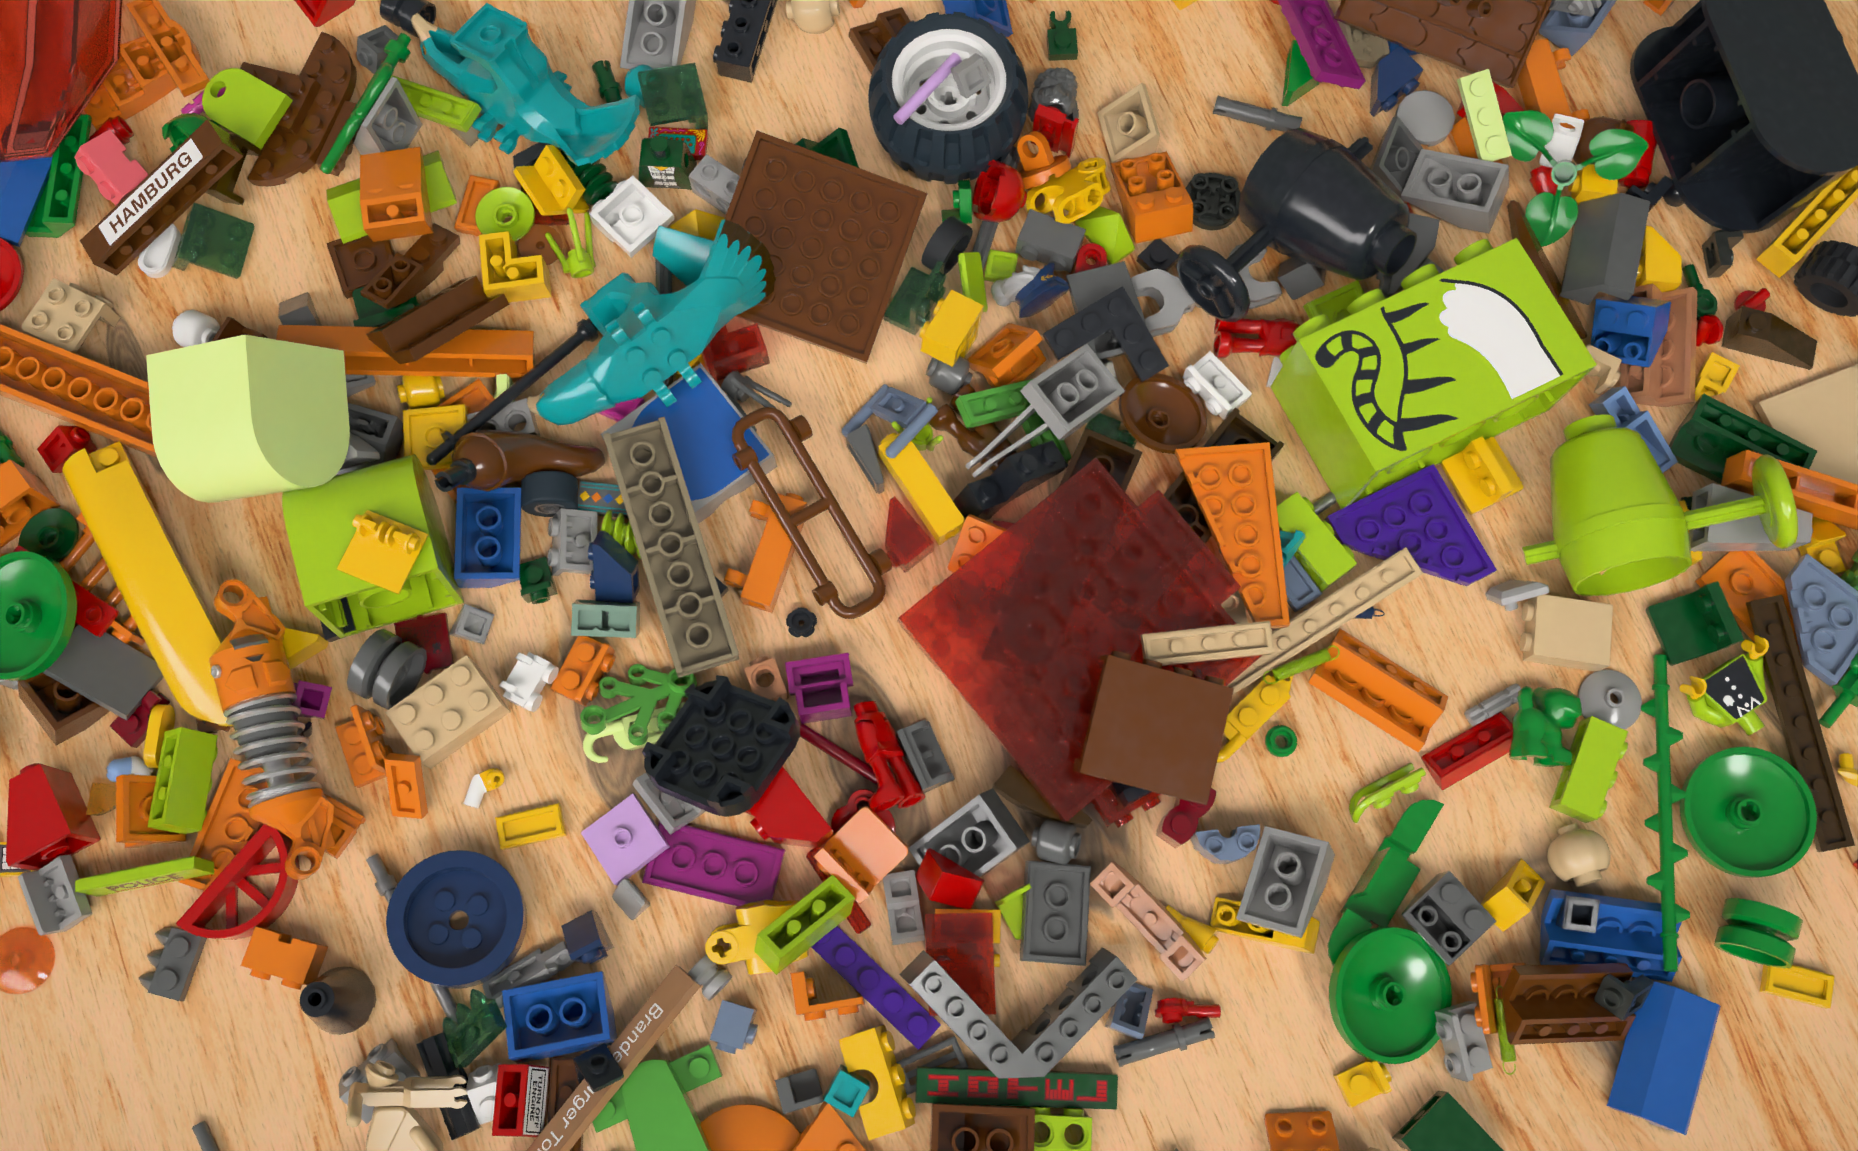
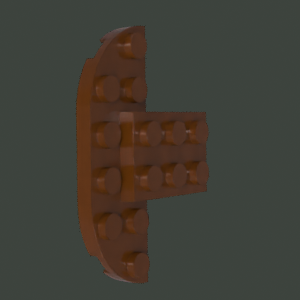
(317, 100)

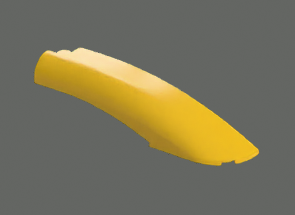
(149, 575)

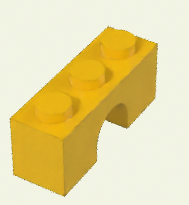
(891, 1107)

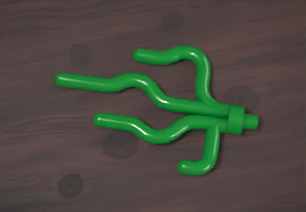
(396, 52)

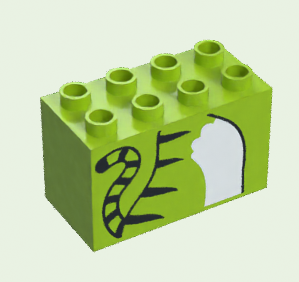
(1428, 369)

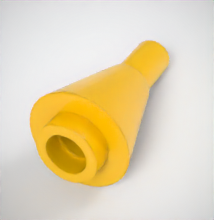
(1201, 933)

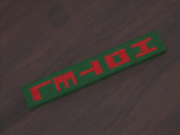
(982, 1087)

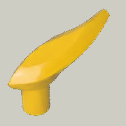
(1847, 770)

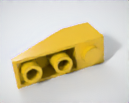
(1225, 920)

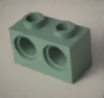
(605, 619)

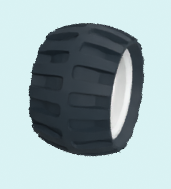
(947, 133)

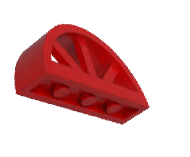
(234, 876)

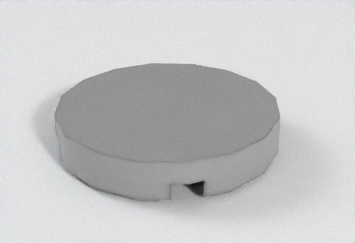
(1426, 116)

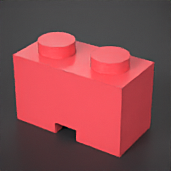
(109, 167)

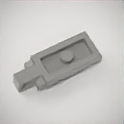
(528, 971)

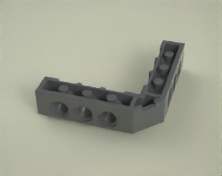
(1049, 1036)

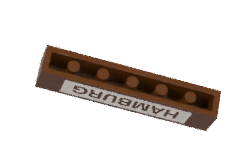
(161, 198)

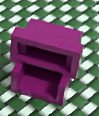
(821, 687)

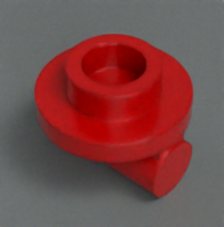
(1752, 299)
(1709, 330)

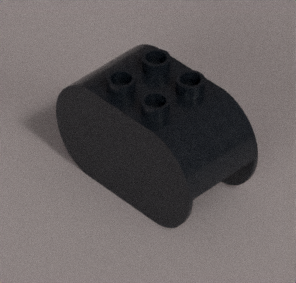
(1750, 107)

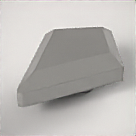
(1512, 591)

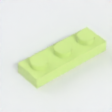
(1484, 116)

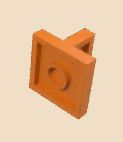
(1008, 355)
(133, 808)

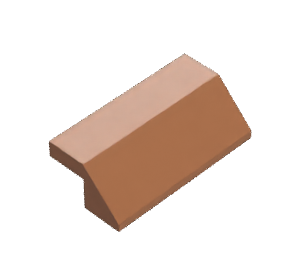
(1672, 372)

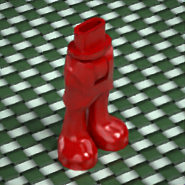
(1273, 335)
(881, 746)

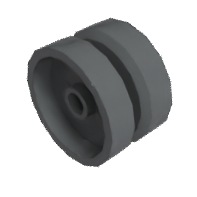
(386, 669)

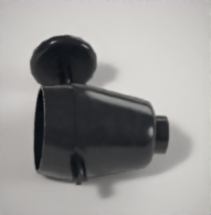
(1309, 204)

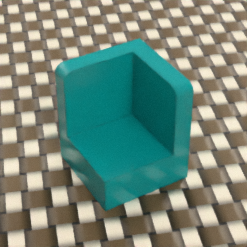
(846, 1091)

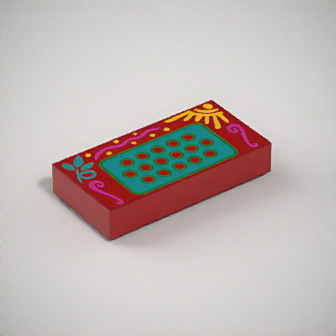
(694, 138)

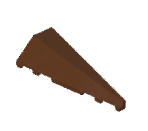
(1524, 233)

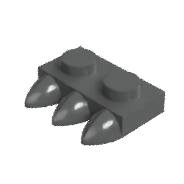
(173, 964)

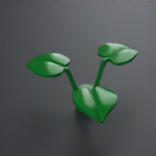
(1614, 153)

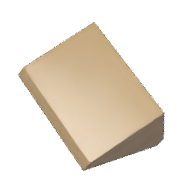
(1130, 126)

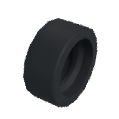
(946, 244)

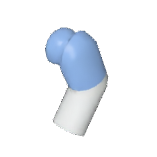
(128, 766)

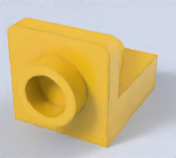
(1363, 1082)

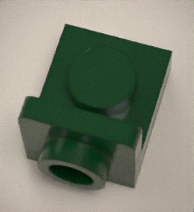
(537, 581)

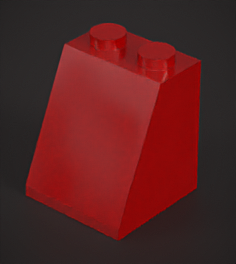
(45, 818)

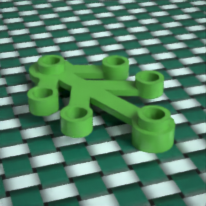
(640, 698)

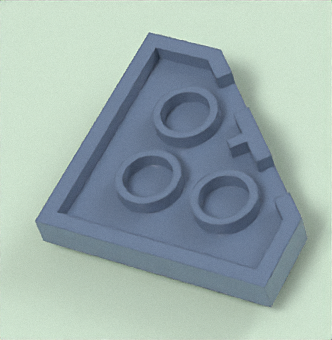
(1823, 618)

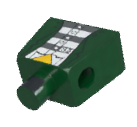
(665, 163)

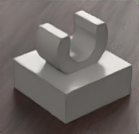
(970, 75)

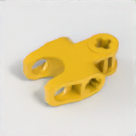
(1076, 191)
(742, 935)

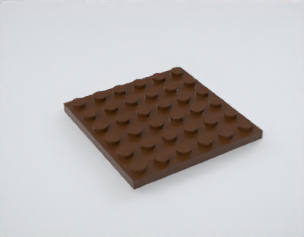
(831, 240)

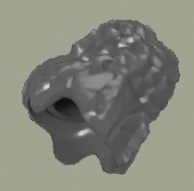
(1055, 89)

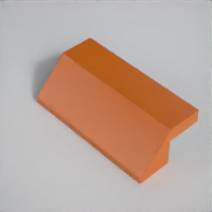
(1379, 690)

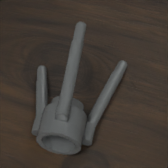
(742, 388)

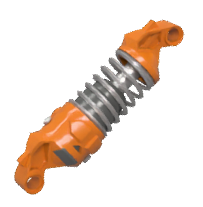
(258, 700)

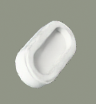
(160, 254)

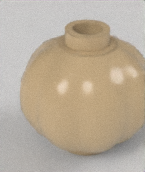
(813, 15)
(1578, 855)

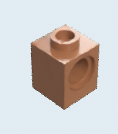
(766, 666)

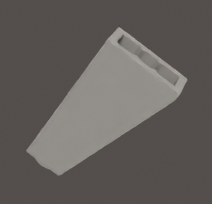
(1740, 534)

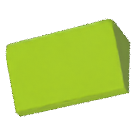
(972, 277)

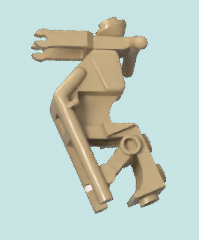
(394, 1120)

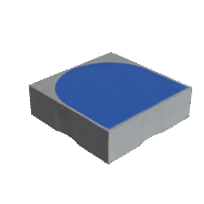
(702, 440)

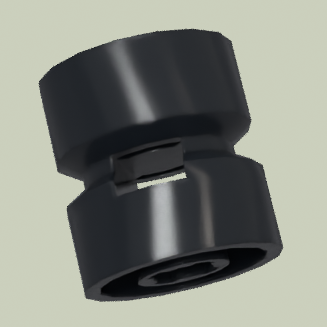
(401, 11)

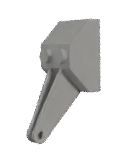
(1063, 397)

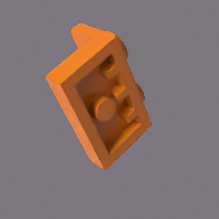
(583, 670)

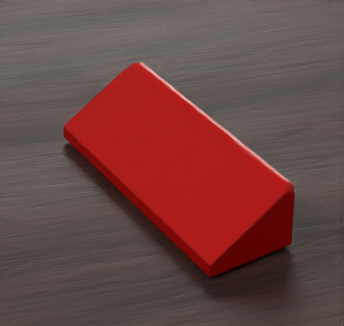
(1470, 751)

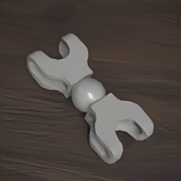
(1175, 301)

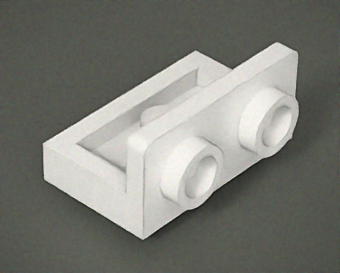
(1216, 385)

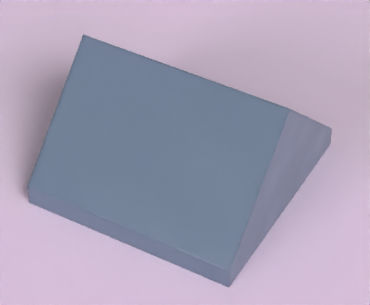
(1573, 30)

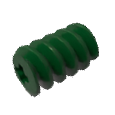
(594, 179)

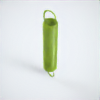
(1301, 664)
(1507, 1051)

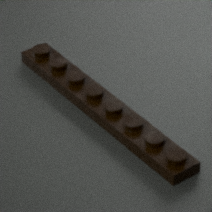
(1800, 720)

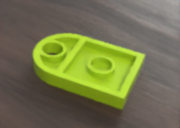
(246, 107)

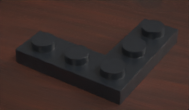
(1120, 316)

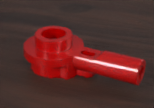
(1173, 1009)

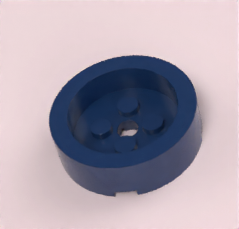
(428, 899)

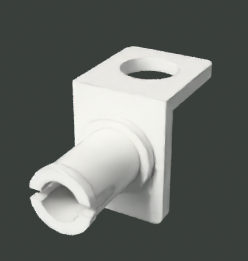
(1564, 139)

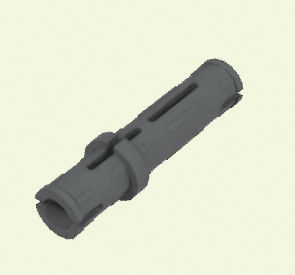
(1256, 115)
(1164, 1041)

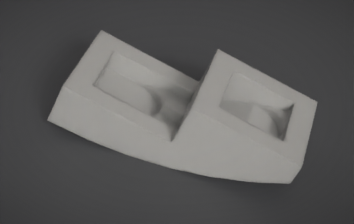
(903, 907)

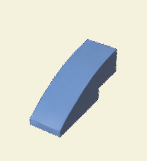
(1623, 408)

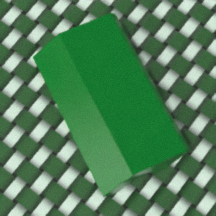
(60, 199)

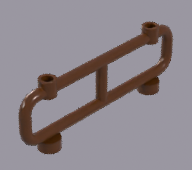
(795, 433)

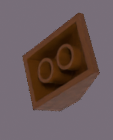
(58, 708)
(981, 1128)

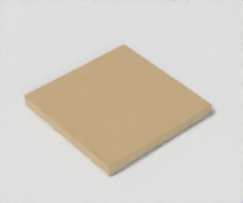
(1823, 418)

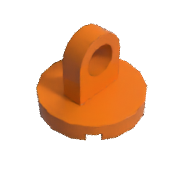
(1041, 165)

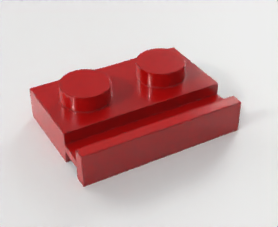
(1056, 128)

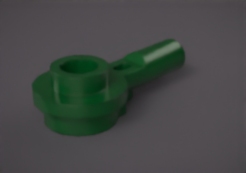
(1705, 300)

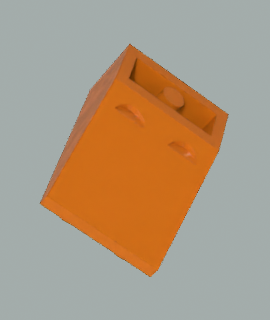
(394, 194)
(1152, 197)

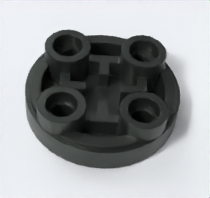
(1214, 200)

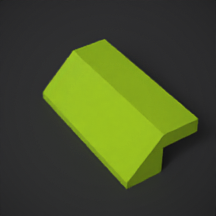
(345, 198)

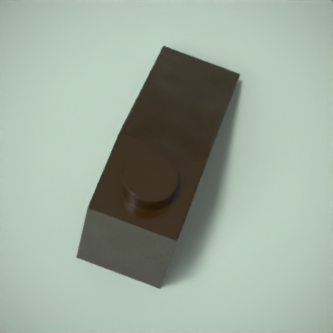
(1769, 338)

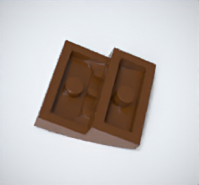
(873, 36)

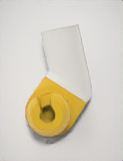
(482, 783)

